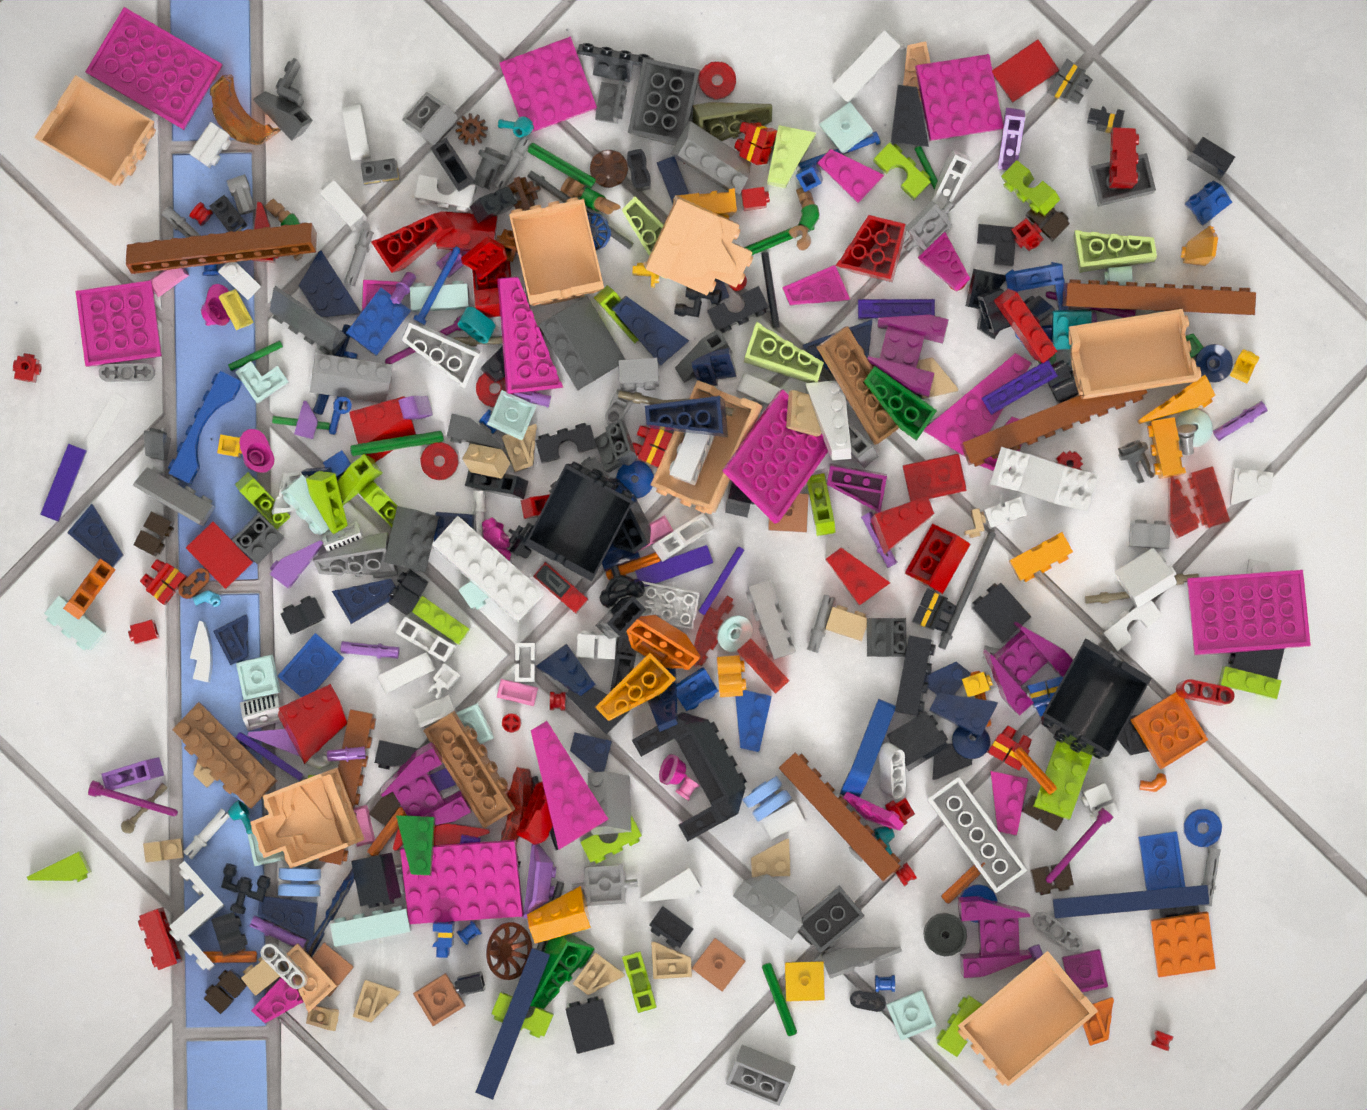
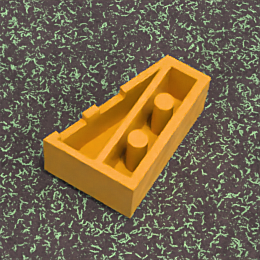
(720, 203)
(1165, 448)
(1041, 557)
(560, 917)

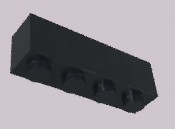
(914, 675)

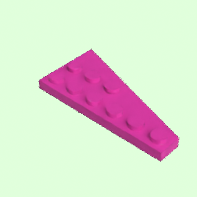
(524, 349)
(969, 415)
(569, 799)

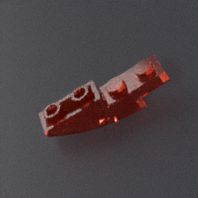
(712, 620)
(519, 795)

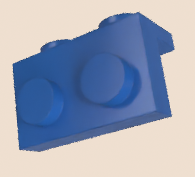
(1208, 202)
(695, 689)

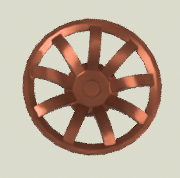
(504, 950)

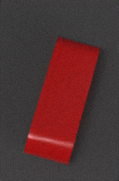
(1196, 694)

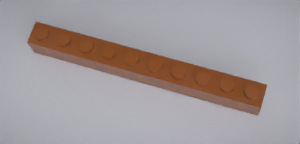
(221, 248)
(1158, 298)
(1043, 424)

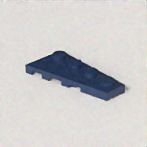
(653, 333)
(665, 705)

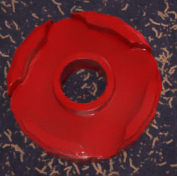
(717, 91)
(483, 392)
(439, 449)

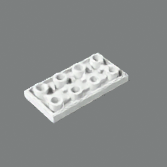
(670, 604)

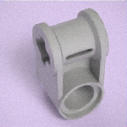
(618, 407)

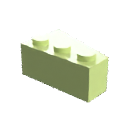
(788, 152)

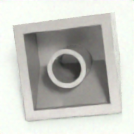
(430, 118)

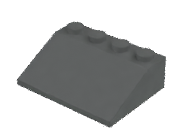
(663, 101)
(306, 322)
(582, 342)

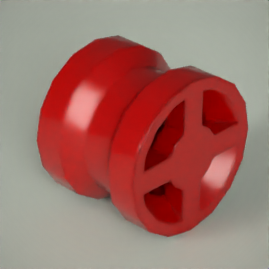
(201, 214)
(557, 701)
(511, 720)
(905, 874)
(1162, 1040)

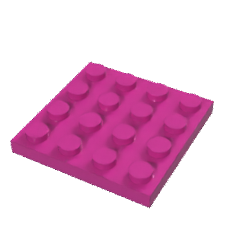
(548, 84)
(959, 97)
(118, 323)

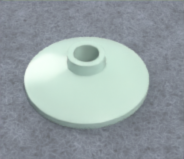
(1202, 421)
(741, 634)

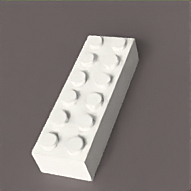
(488, 569)
(976, 834)

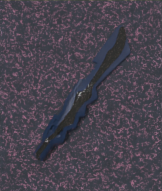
(330, 913)

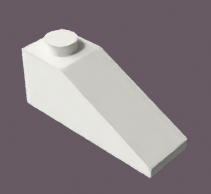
(951, 178)
(680, 886)

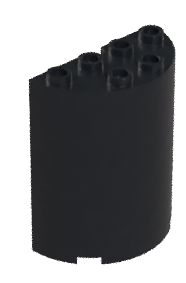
(580, 519)
(1094, 701)

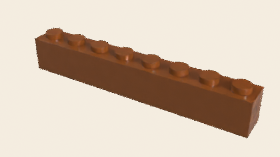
(356, 735)
(839, 817)

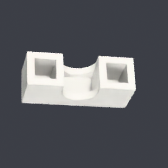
(428, 193)
(1117, 632)
(425, 639)

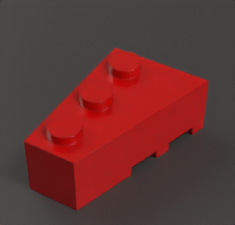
(1123, 158)

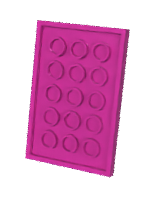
(154, 68)
(775, 460)
(1248, 612)
(465, 884)

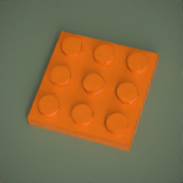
(1169, 730)
(1182, 944)

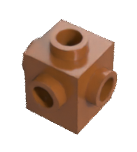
(508, 241)

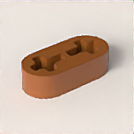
(197, 586)

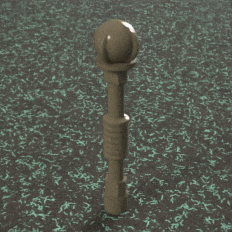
(128, 826)

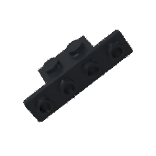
(612, 63)

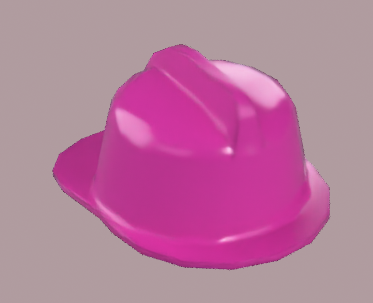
(212, 309)
(256, 451)
(672, 770)

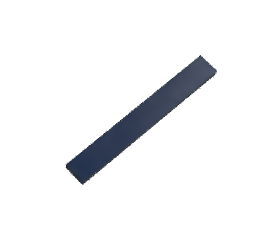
(676, 186)
(1131, 901)
(512, 1023)

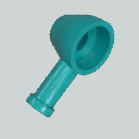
(521, 128)
(239, 811)
(885, 835)

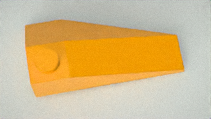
(1201, 248)

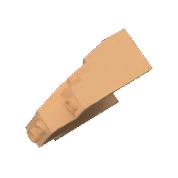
(698, 248)
(308, 820)

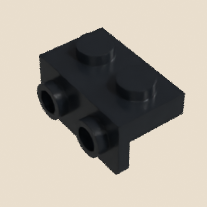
(671, 927)

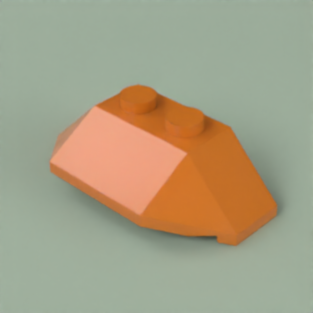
(663, 641)

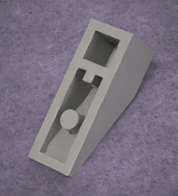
(861, 448)

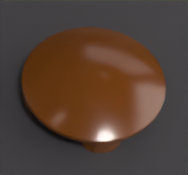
(609, 168)

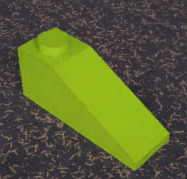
(607, 299)
(327, 498)
(821, 505)
(68, 869)

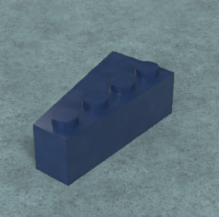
(691, 416)

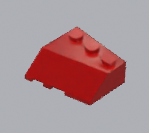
(875, 249)
(381, 423)
(313, 720)

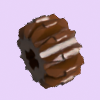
(466, 125)

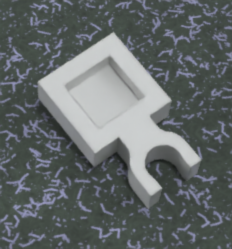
(444, 678)

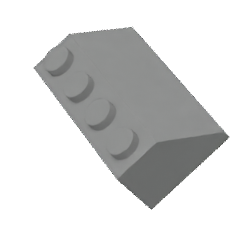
(712, 158)
(350, 378)
(174, 496)

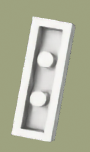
(691, 457)

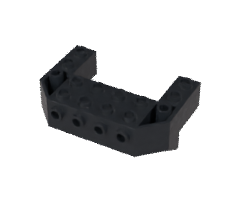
(710, 765)

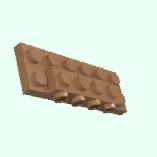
(850, 369)
(224, 756)
(471, 768)

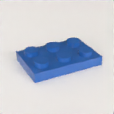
(378, 322)
(310, 666)
(1161, 861)

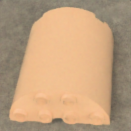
(97, 132)
(556, 252)

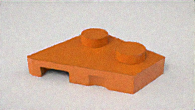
(1098, 1025)

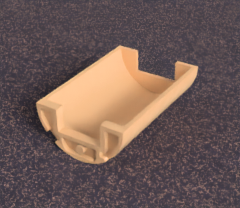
(1132, 354)
(712, 480)
(1027, 1019)

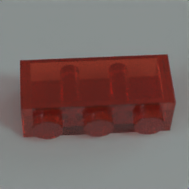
(1208, 497)
(762, 666)

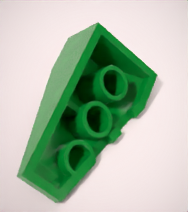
(902, 405)
(566, 956)

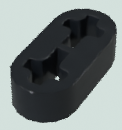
(866, 1005)

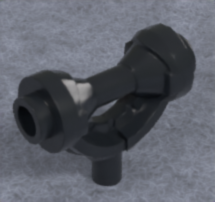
(634, 588)

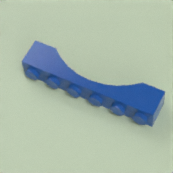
(223, 391)

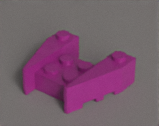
(903, 349)
(1020, 661)
(418, 791)
(997, 936)

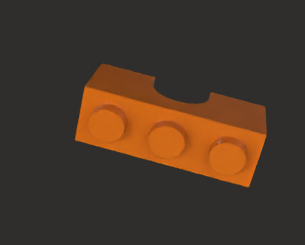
(89, 589)

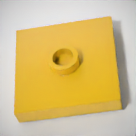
(804, 981)

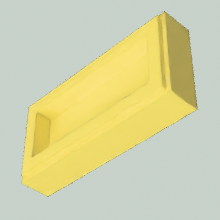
(236, 309)

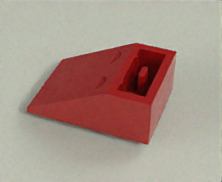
(486, 290)

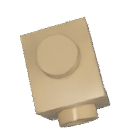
(978, 520)

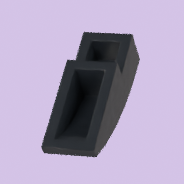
(452, 164)
(624, 660)

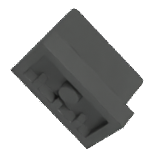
(284, 87)
(609, 102)

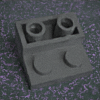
(615, 446)
(258, 538)
(886, 637)

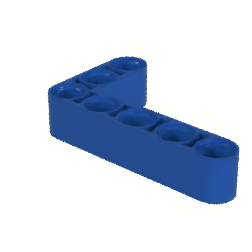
(869, 748)

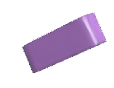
(415, 407)

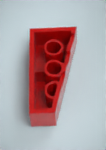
(411, 241)

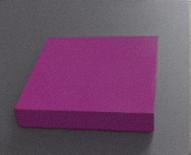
(1086, 970)

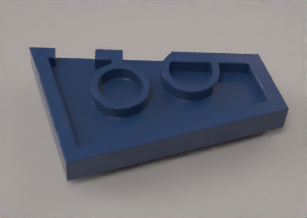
(96, 537)
(363, 599)
(567, 670)
(964, 711)
(291, 914)

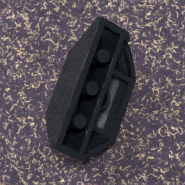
(635, 529)

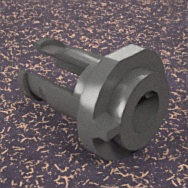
(489, 166)
(1133, 453)

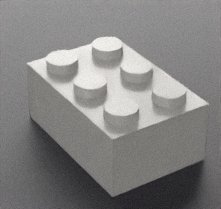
(639, 374)

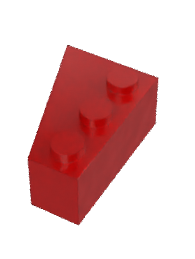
(899, 522)
(856, 576)
(537, 818)

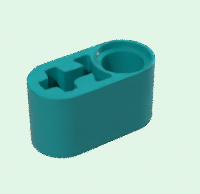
(476, 325)

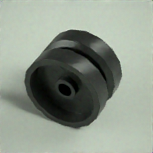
(933, 934)

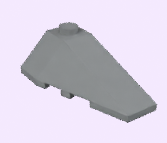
(358, 558)
(846, 959)

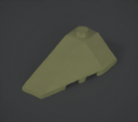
(725, 119)

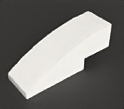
(682, 537)
(202, 653)

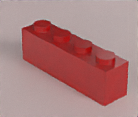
(1025, 325)

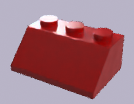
(467, 231)
(937, 558)
(159, 939)

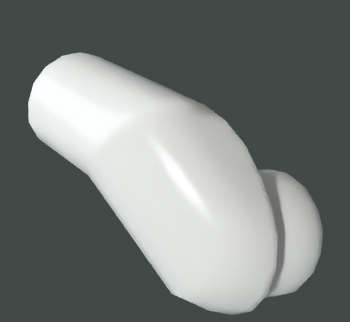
(319, 762)

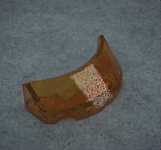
(234, 118)

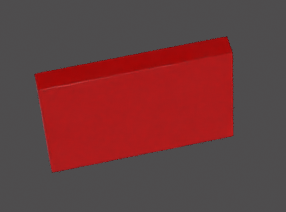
(1025, 71)
(934, 477)
(219, 555)

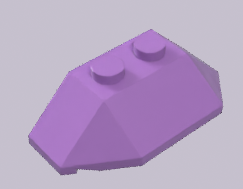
(539, 879)

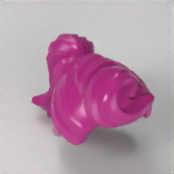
(496, 537)

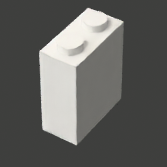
(343, 205)
(1146, 577)

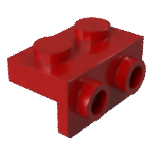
(485, 257)

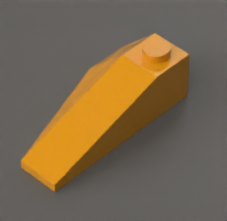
(1189, 398)
(640, 685)

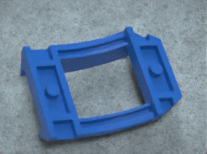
(1037, 278)

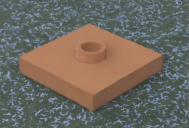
(795, 517)
(332, 964)
(718, 964)
(439, 999)

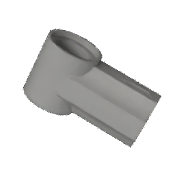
(240, 190)

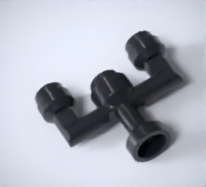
(683, 310)
(243, 887)

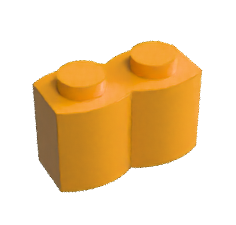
(730, 676)

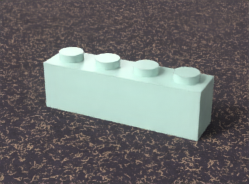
(370, 927)

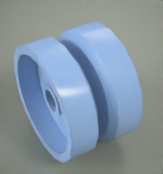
(766, 798)
(299, 881)

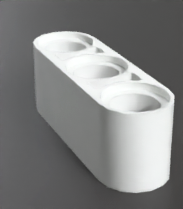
(356, 132)
(757, 389)
(406, 673)
(892, 770)
(293, 969)

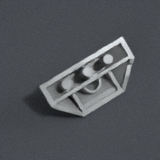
(771, 903)

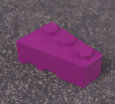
(859, 484)

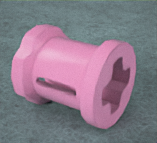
(687, 788)

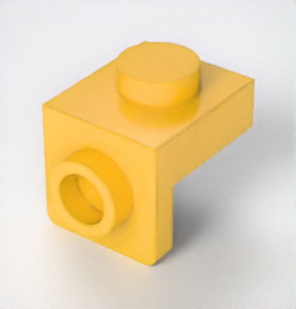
(640, 270)
(1244, 366)
(229, 446)
(977, 684)

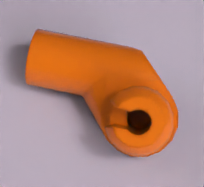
(1159, 782)

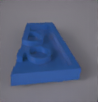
(752, 717)

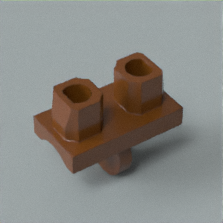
(527, 192)

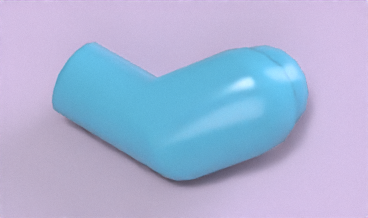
(209, 597)

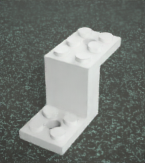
(1044, 479)
(195, 916)

